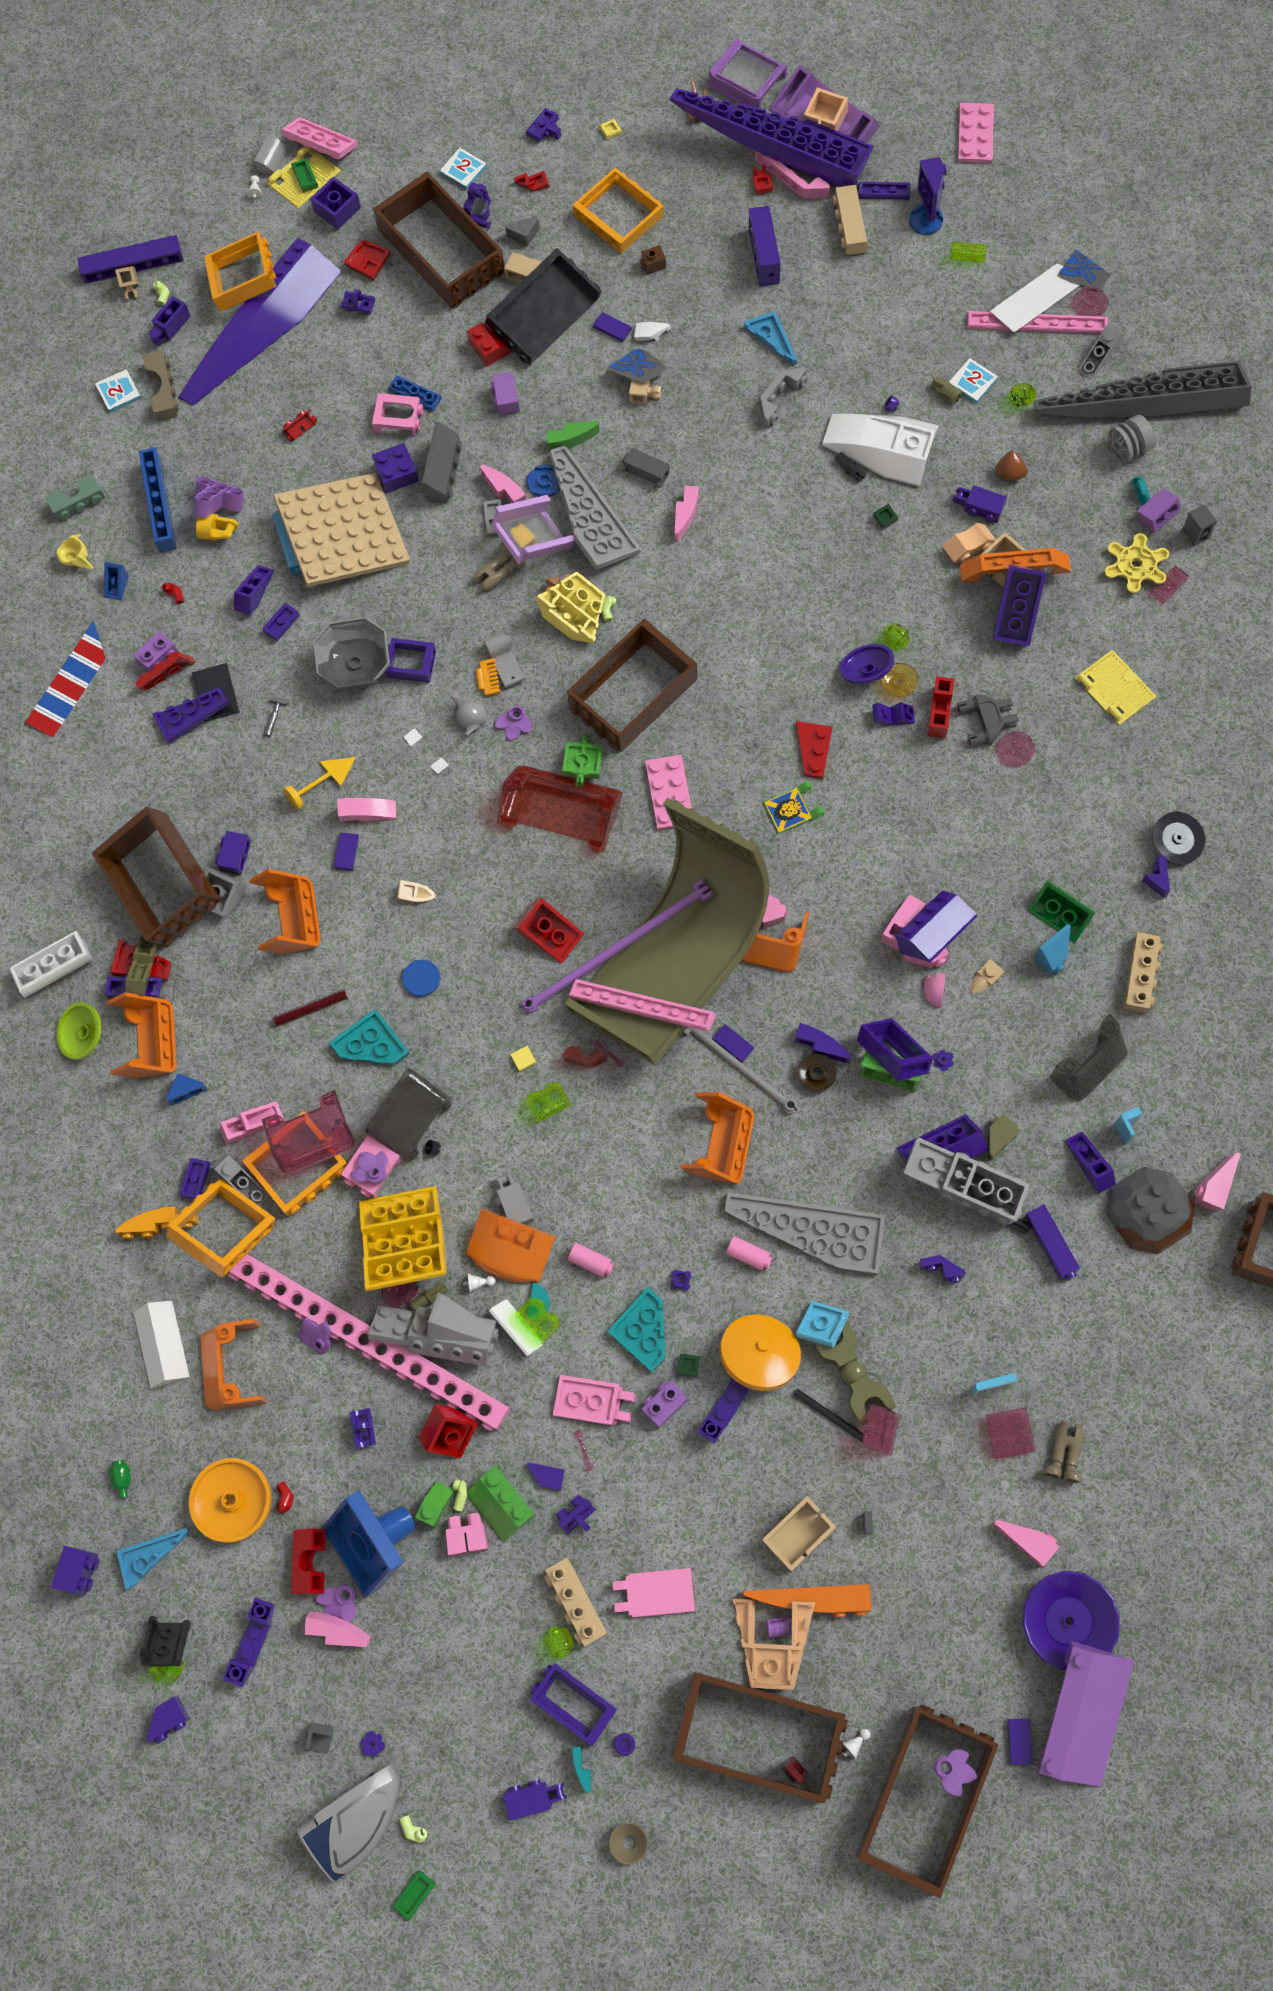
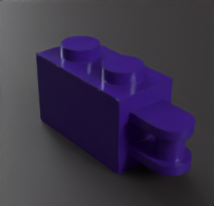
(169, 320)
(981, 502)
(531, 1799)

